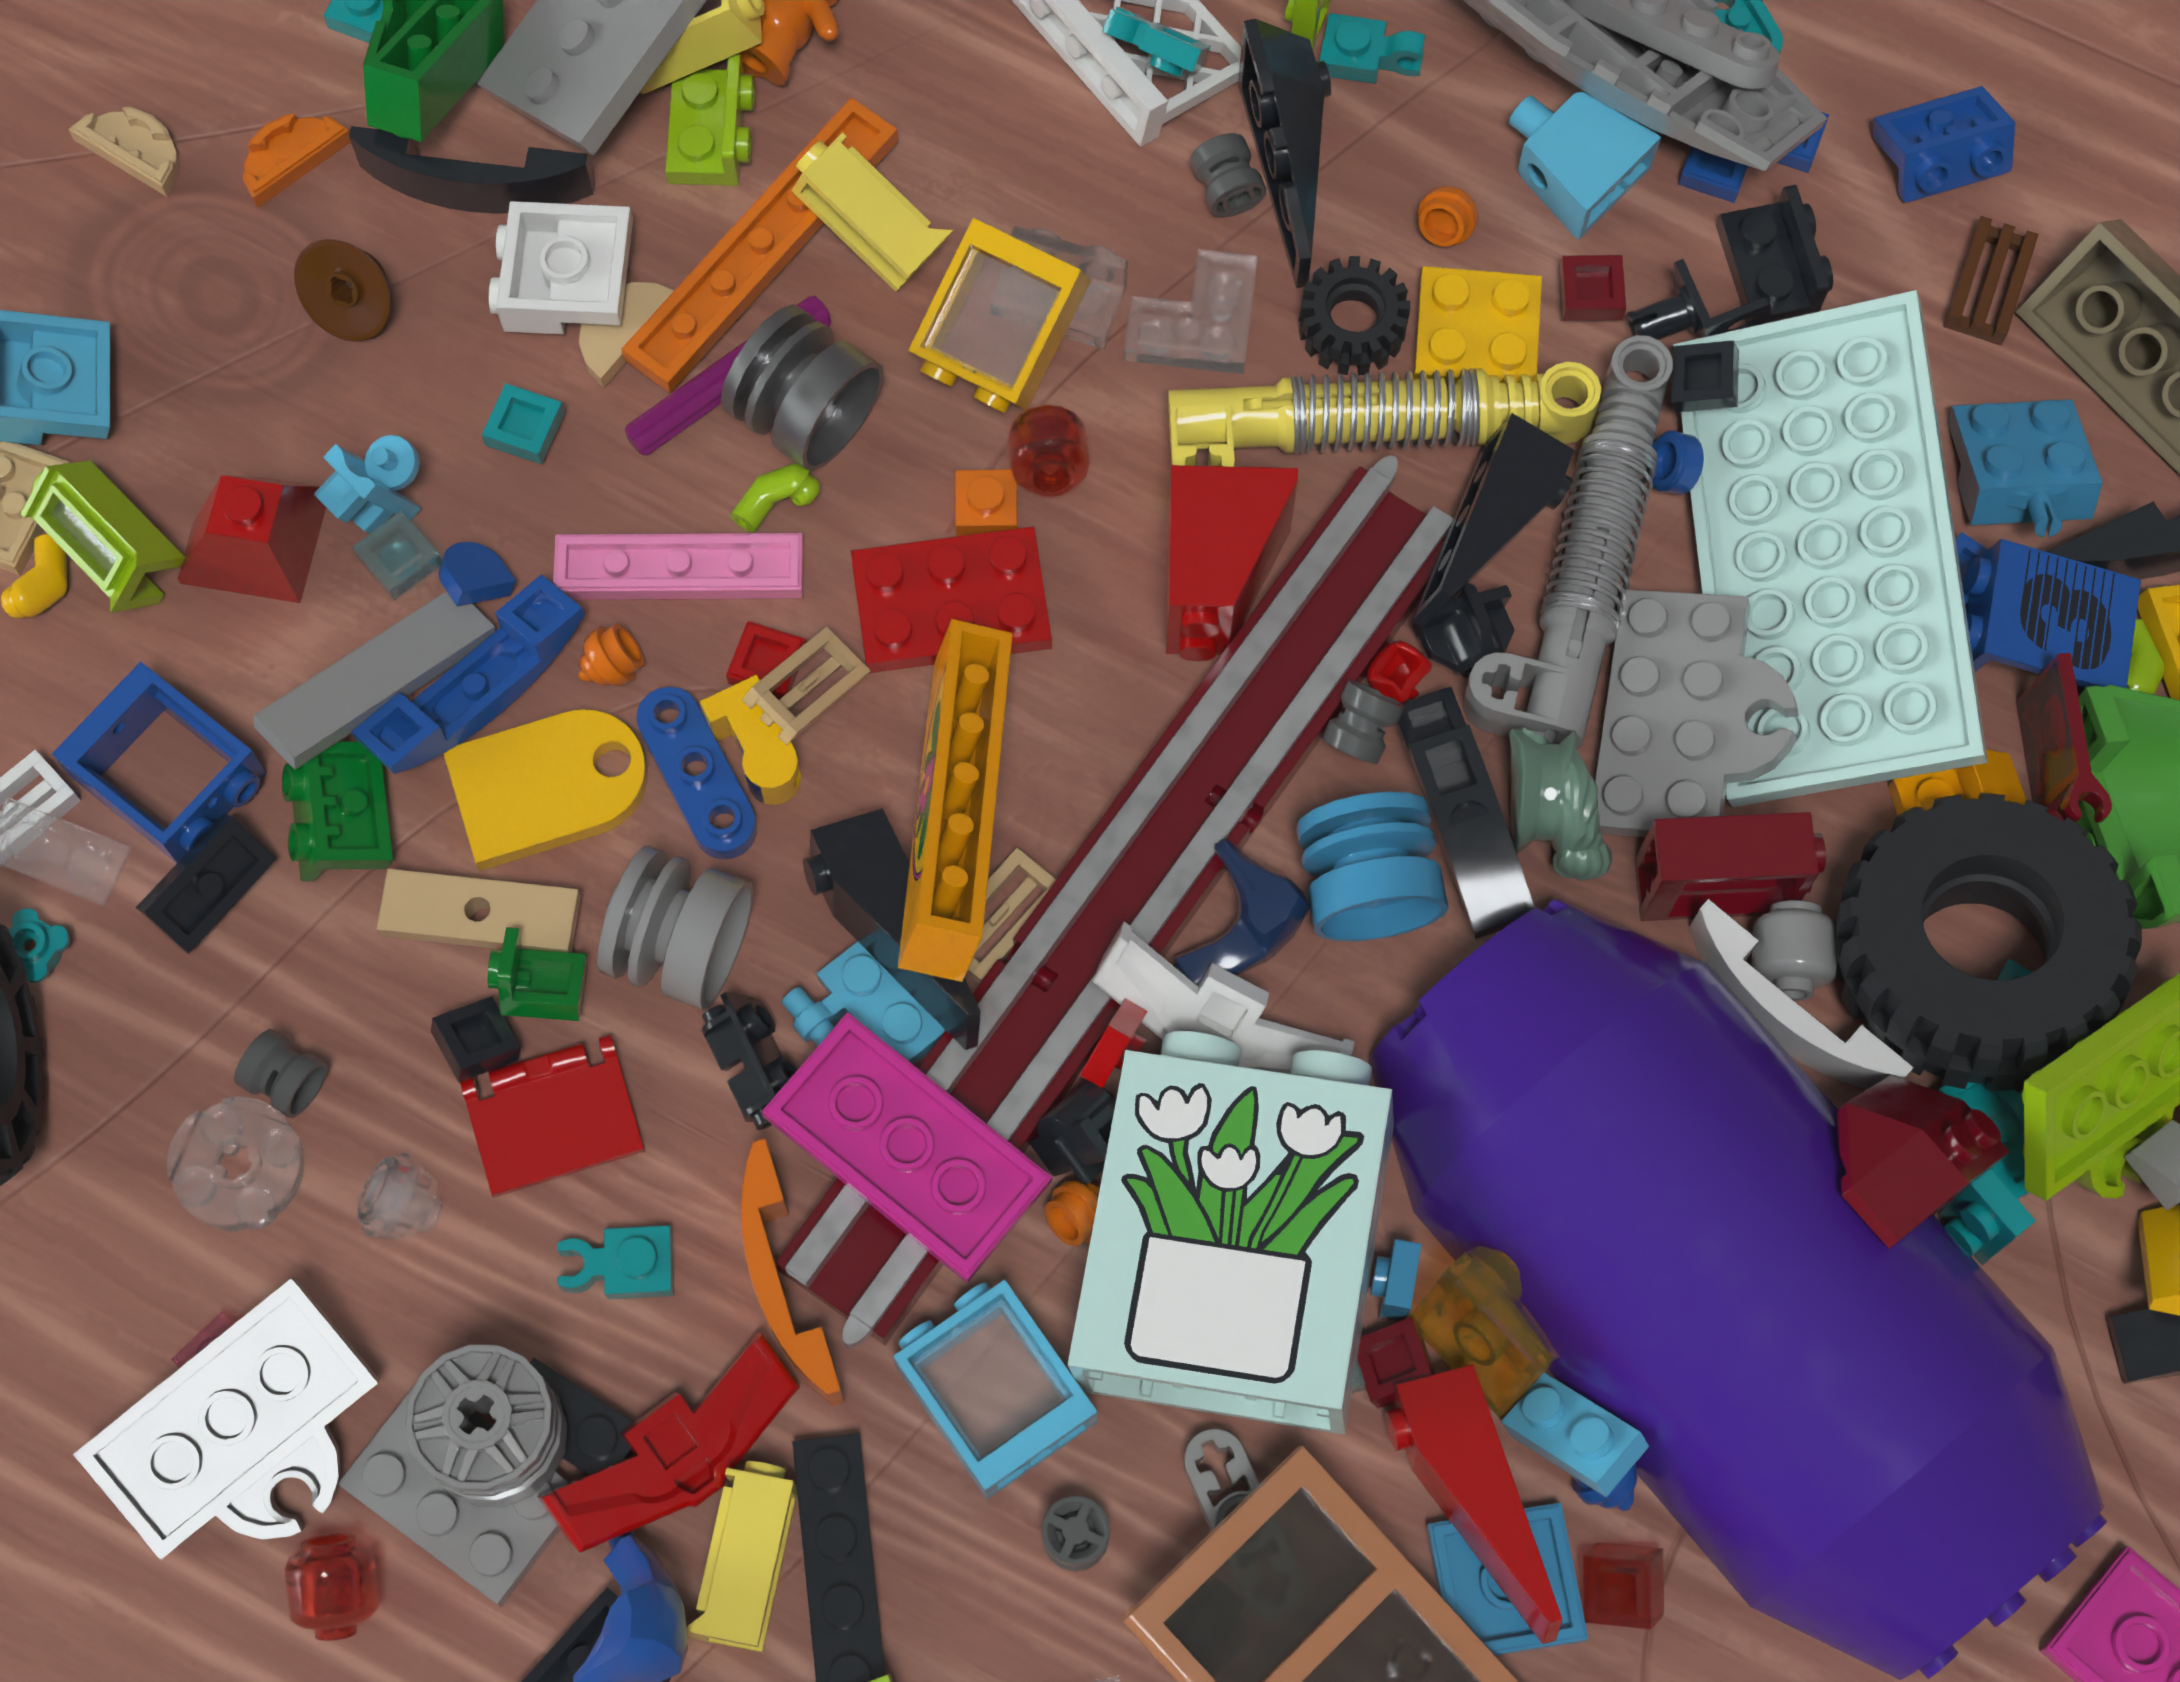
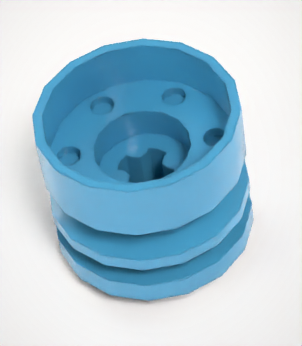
(1371, 867)

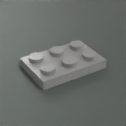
(480, 1544)

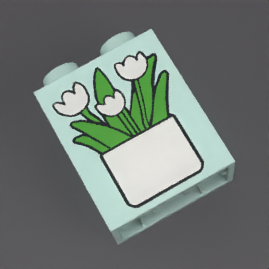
(1234, 1234)

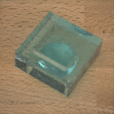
(397, 555)

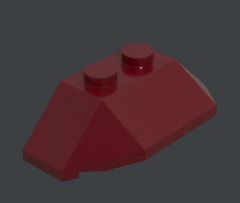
(1910, 1154)

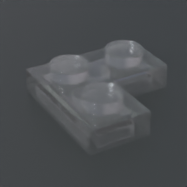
(1199, 333)

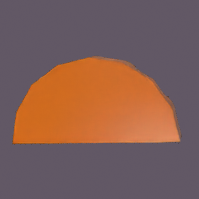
(289, 150)

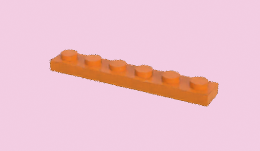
(745, 260)

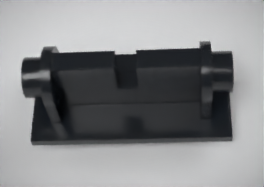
(743, 1033)

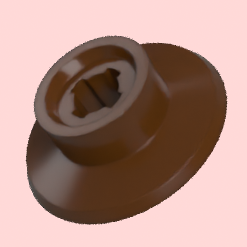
(324, 293)

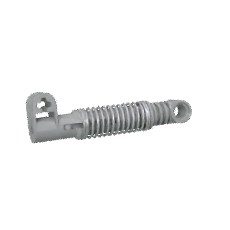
(1581, 611)

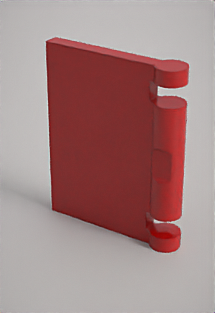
(552, 1117)

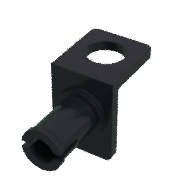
(1688, 312)

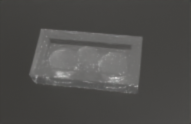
(60, 852)

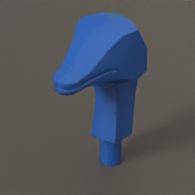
(645, 1625)

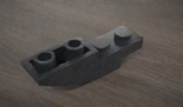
(1464, 812)

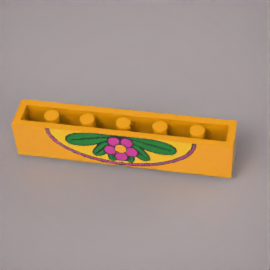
(956, 802)

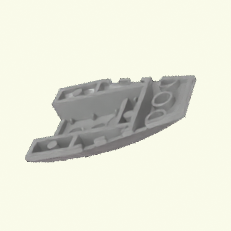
(1656, 89)

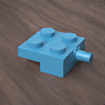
(2024, 464)

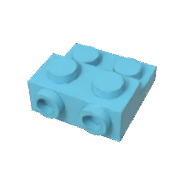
(53, 377)

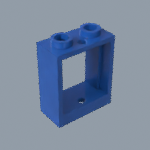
(120, 721)

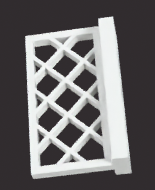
(1119, 76)

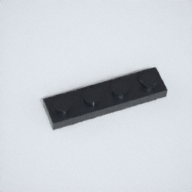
(838, 1559)

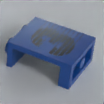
(2041, 604)

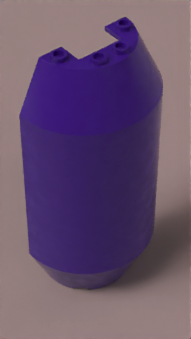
(1820, 1413)

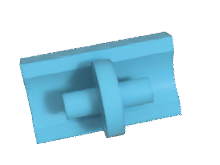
(367, 487)

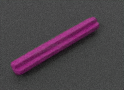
(696, 396)

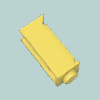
(866, 211)
(745, 1557)

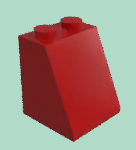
(1220, 550)

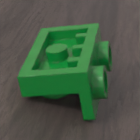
(338, 811)

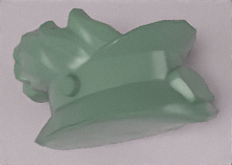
(1557, 804)

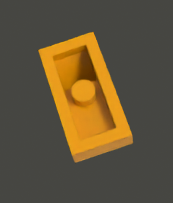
(1993, 777)

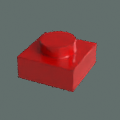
(1116, 1039)

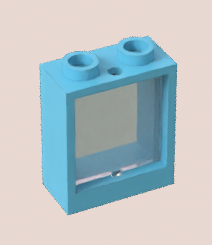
(991, 1383)

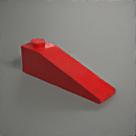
(1465, 1470)

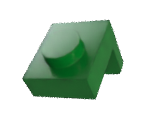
(537, 980)

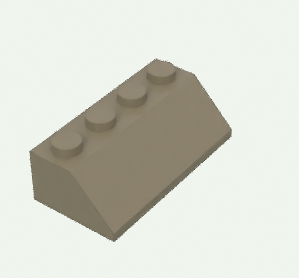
(2118, 326)

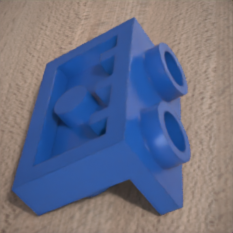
(1947, 142)

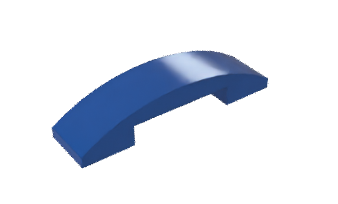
(477, 687)

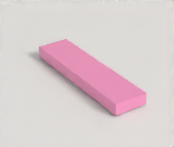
(679, 566)

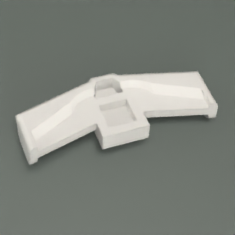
(1217, 1006)

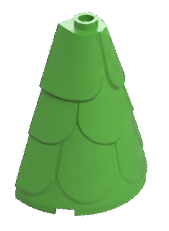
(2137, 761)

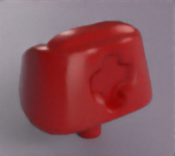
(1398, 671)

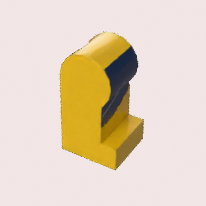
(767, 761)

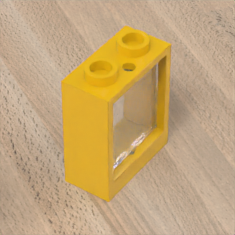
(998, 317)

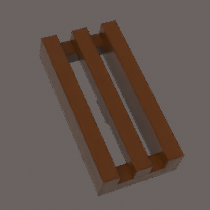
(2004, 240)

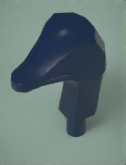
(1266, 918)

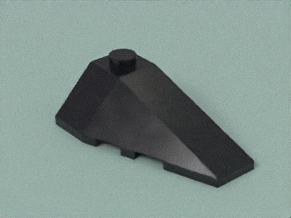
(1284, 108)

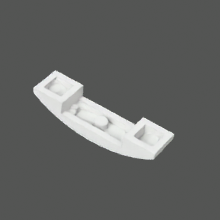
(1858, 1062)

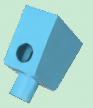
(1581, 157)

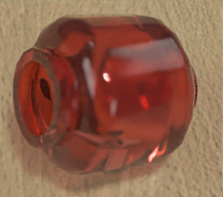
(1048, 450)
(331, 1585)

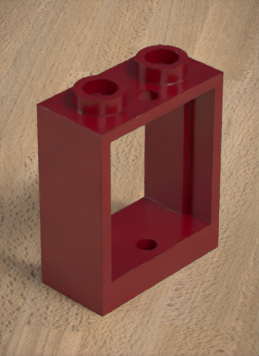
(1730, 860)

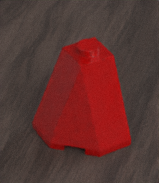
(254, 538)

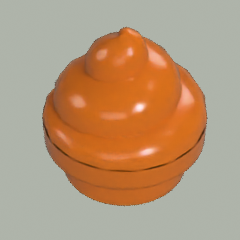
(1447, 216)
(610, 657)
(1073, 1211)

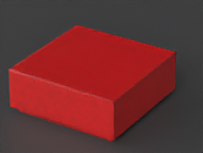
(761, 652)

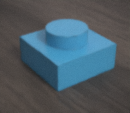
(1395, 1279)

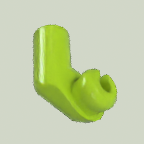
(770, 488)
(2145, 663)

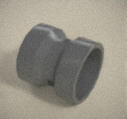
(1229, 179)
(1361, 725)
(280, 1073)

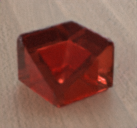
(1623, 1585)

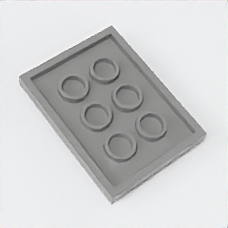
(584, 62)

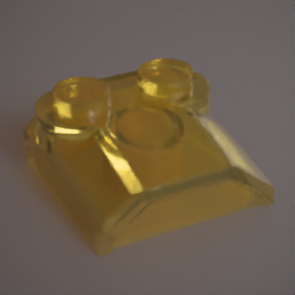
(1480, 1321)

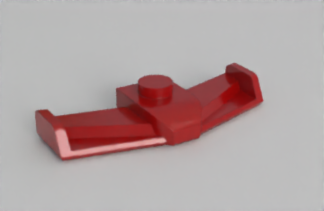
(676, 1452)

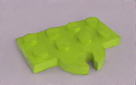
(2104, 1099)

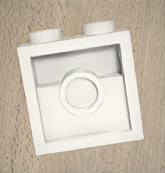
(561, 266)

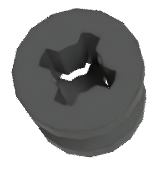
(1071, 1517)

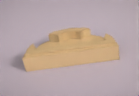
(133, 143)
(603, 343)

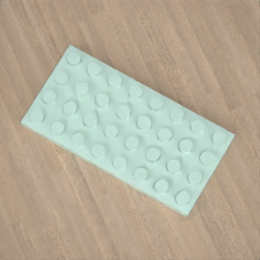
(1841, 534)

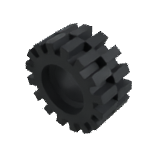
(1358, 285)

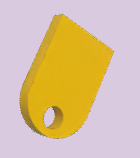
(542, 786)

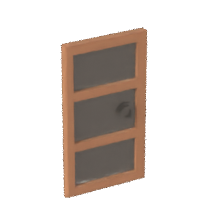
(1304, 1594)

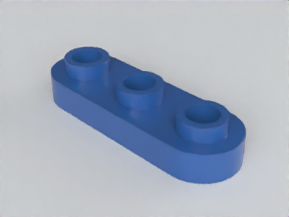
(699, 796)

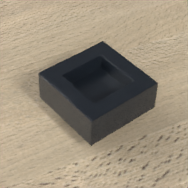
(1705, 376)
(475, 1039)

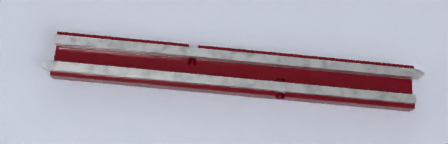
(1147, 864)

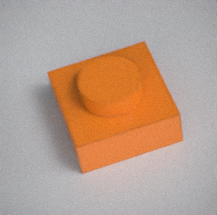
(985, 501)

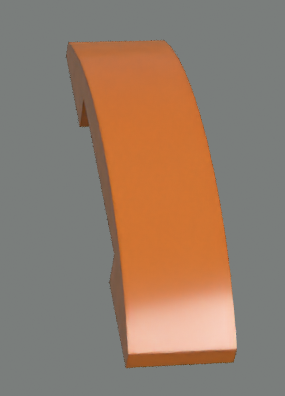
(762, 1203)

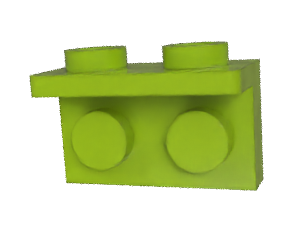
(707, 126)

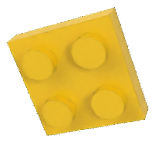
(1477, 322)

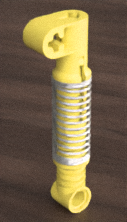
(1376, 412)

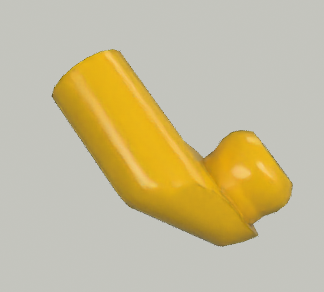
(40, 585)

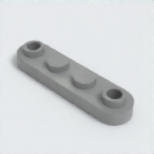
(1690, 37)

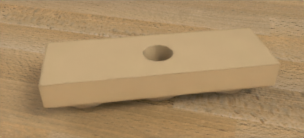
(442, 908)

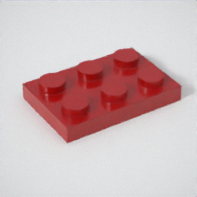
(917, 588)

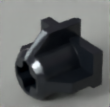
(1468, 629)
(1077, 1133)

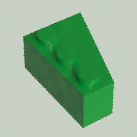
(426, 60)

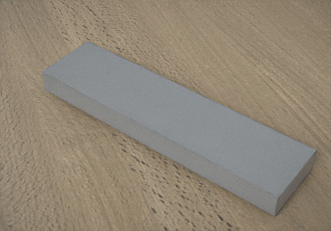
(367, 678)

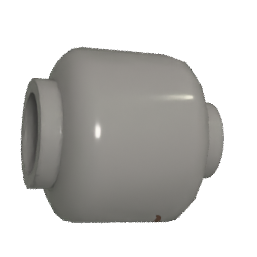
(1795, 948)

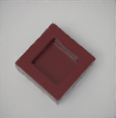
(1592, 287)
(1392, 1358)

